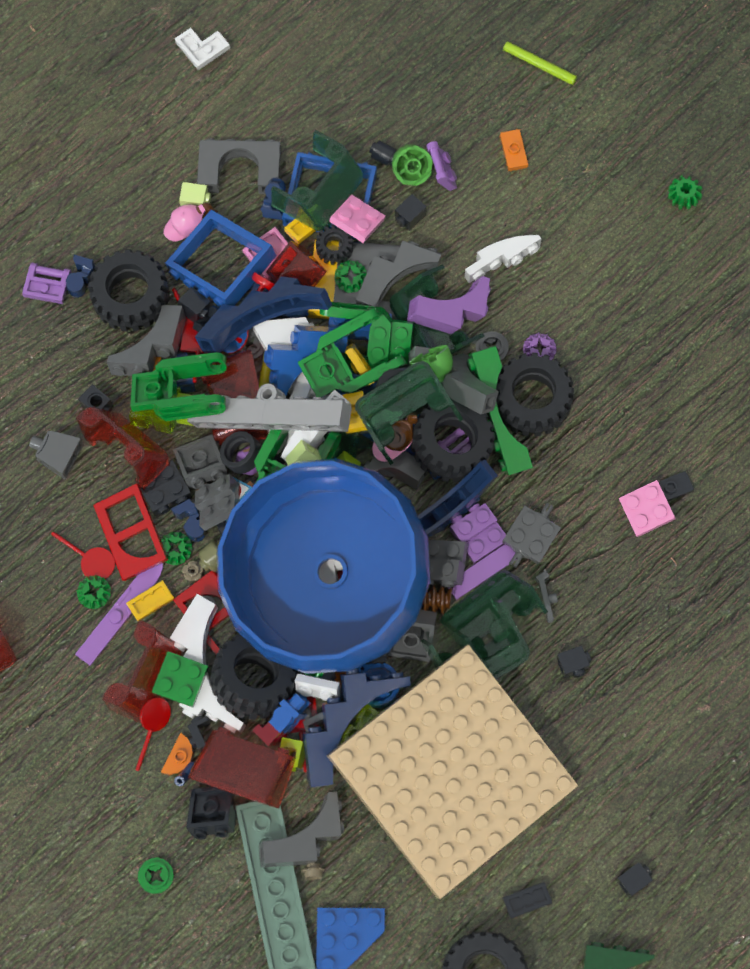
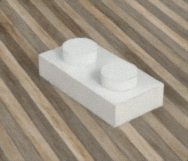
(316, 687)

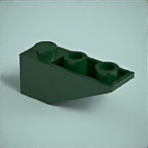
(617, 958)

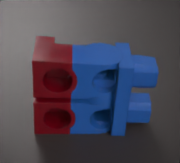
(283, 720)

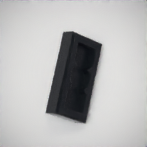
(676, 486)
(527, 900)

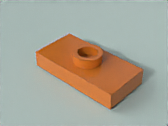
(513, 150)

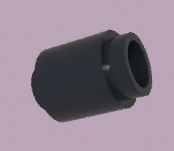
(382, 152)

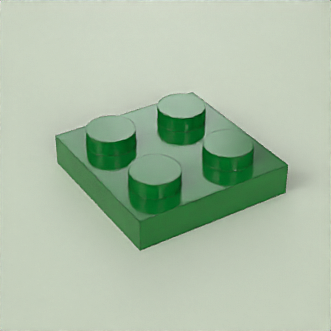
(180, 679)

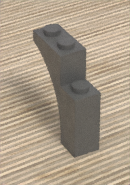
(384, 273)
(159, 342)
(467, 389)
(302, 847)

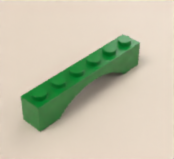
(513, 454)

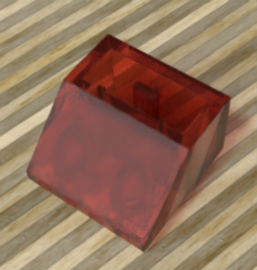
(297, 263)

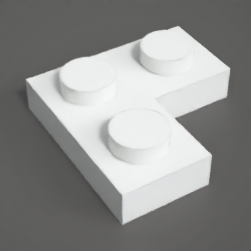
(200, 51)

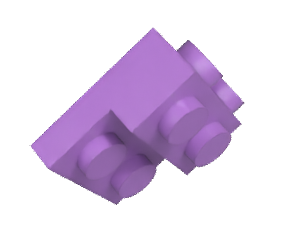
(479, 531)

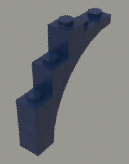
(257, 307)
(458, 499)
(337, 716)

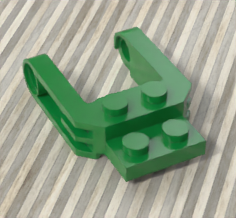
(386, 336)
(329, 371)
(159, 388)
(265, 460)

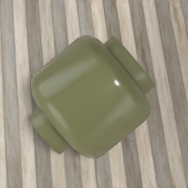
(209, 556)

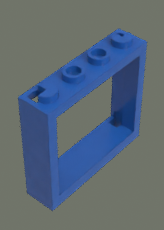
(324, 164)
(243, 282)

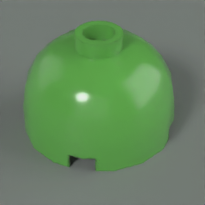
(412, 164)
(439, 359)

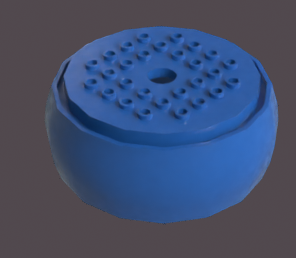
(283, 537)

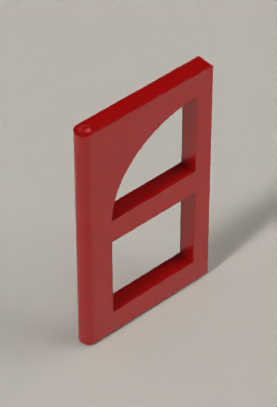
(129, 565)
(204, 587)

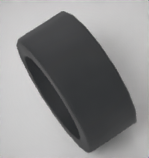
(230, 445)

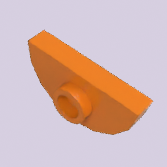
(179, 756)

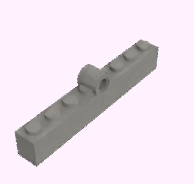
(275, 412)

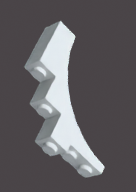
(192, 635)

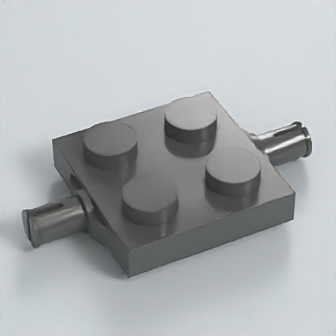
(531, 535)

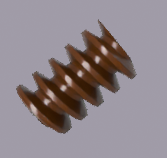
(437, 599)

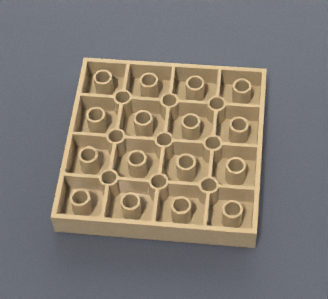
(452, 771)

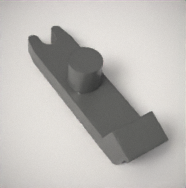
(546, 599)

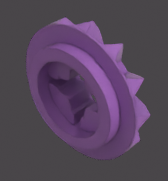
(545, 341)

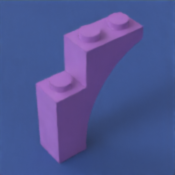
(450, 314)

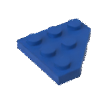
(346, 934)

